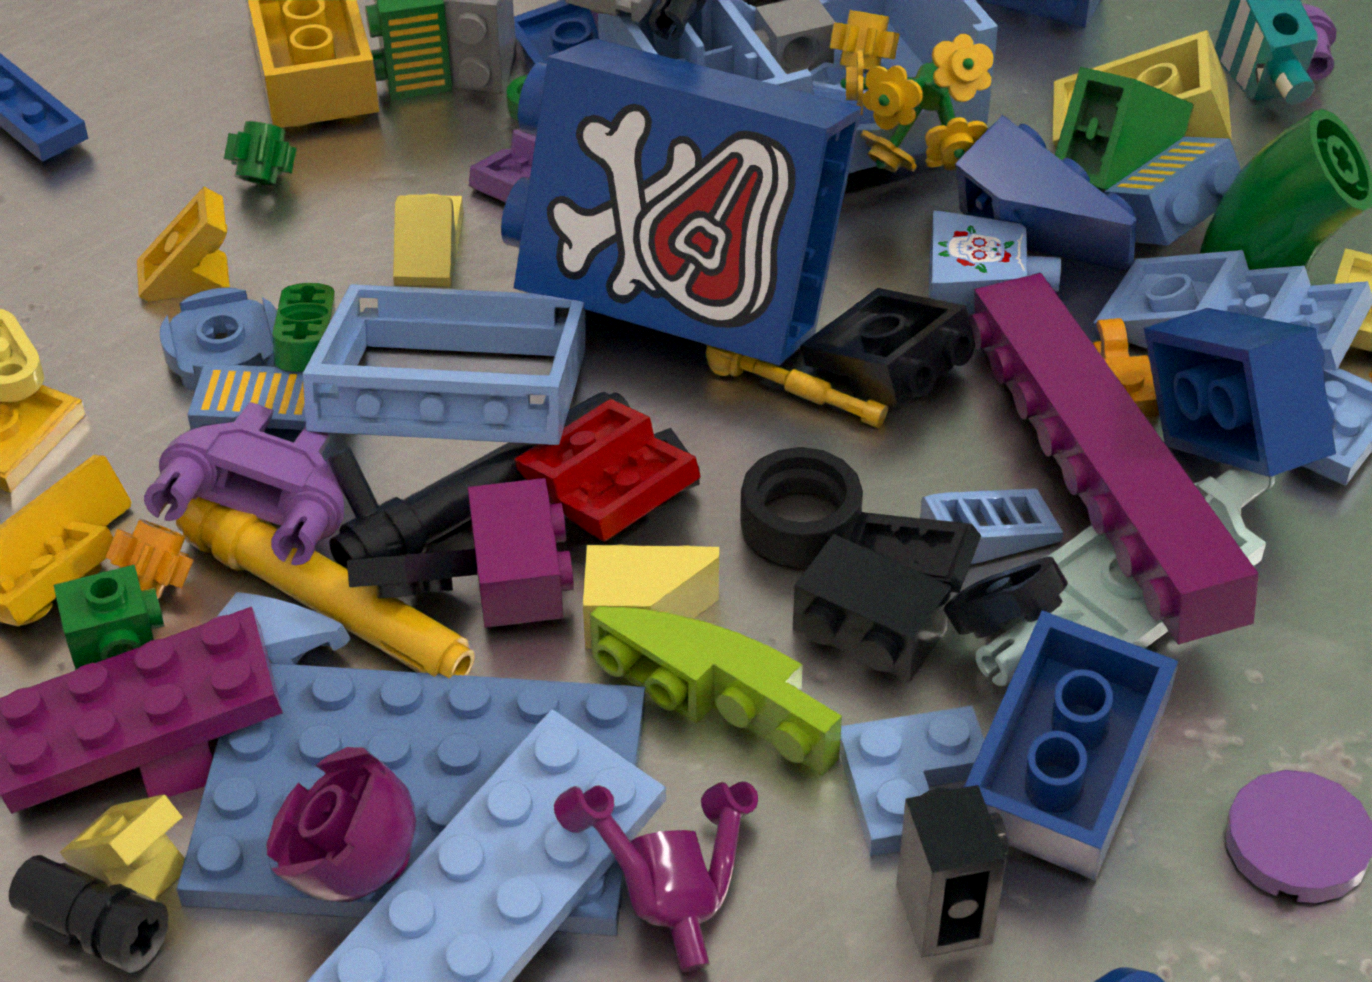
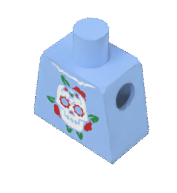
(978, 253)

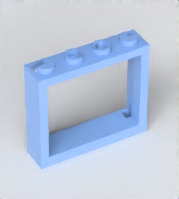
(445, 402)

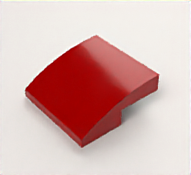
(609, 469)

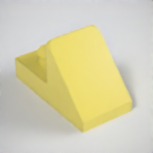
(426, 239)
(130, 846)

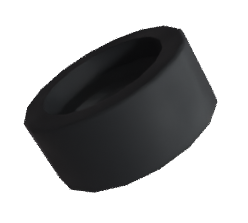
(791, 472)

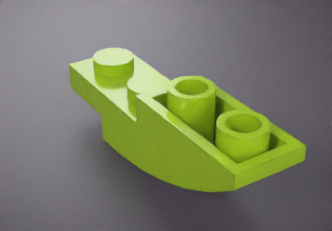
(705, 666)

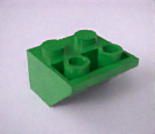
(1118, 125)

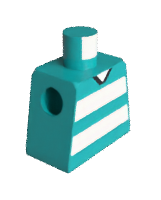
(1268, 48)

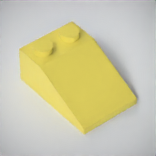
(1181, 68)

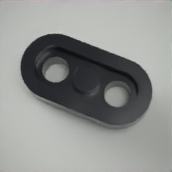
(1006, 596)

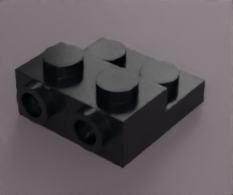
(893, 345)

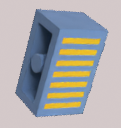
(1178, 187)
(228, 389)

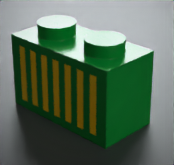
(412, 47)

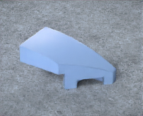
(288, 627)

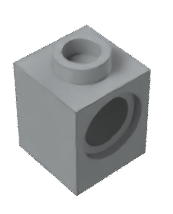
(796, 33)

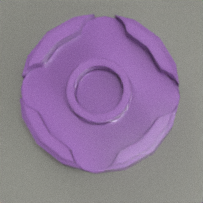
(1299, 835)

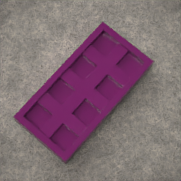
(134, 709)

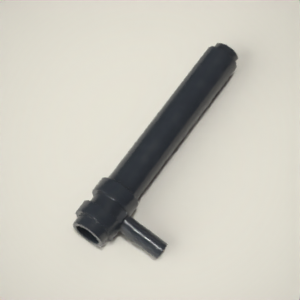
(430, 513)

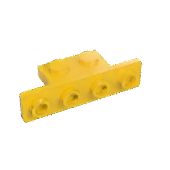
(58, 539)

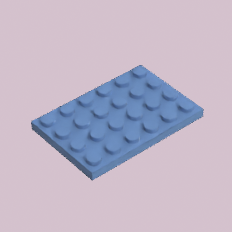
(427, 729)

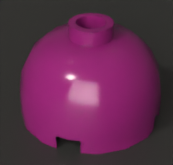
(345, 830)

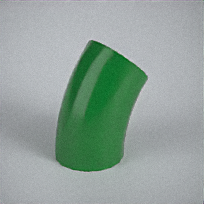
(1293, 195)

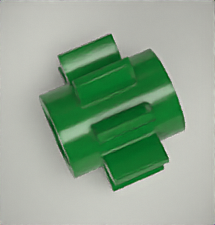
(260, 153)

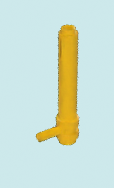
(323, 585)

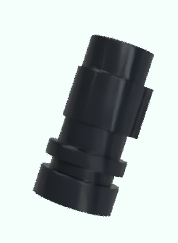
(78, 907)

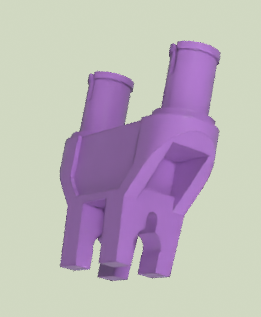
(254, 475)

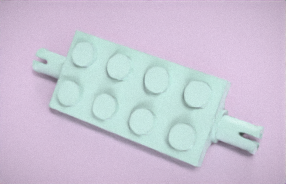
(1107, 599)

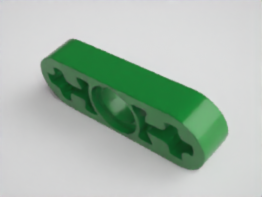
(300, 323)

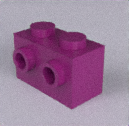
(517, 552)

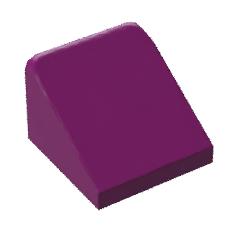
(178, 772)

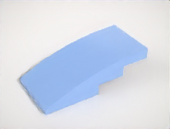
(1183, 284)

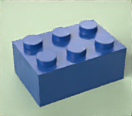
(1241, 390)
(1071, 741)

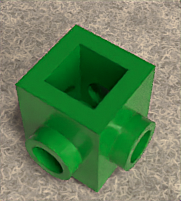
(107, 614)

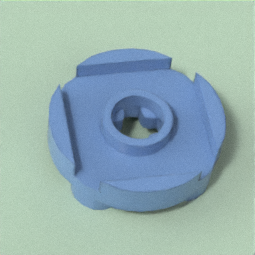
(191, 334)

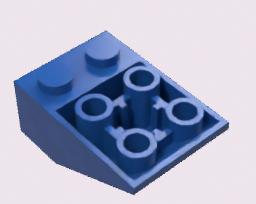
(1020, 181)

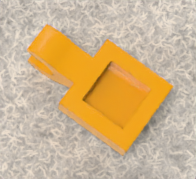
(1131, 371)

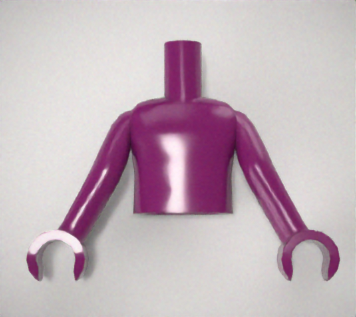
(667, 868)

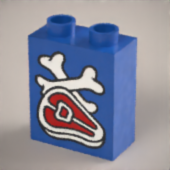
(680, 196)

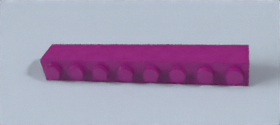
(1115, 461)

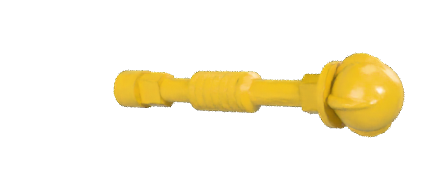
(796, 382)

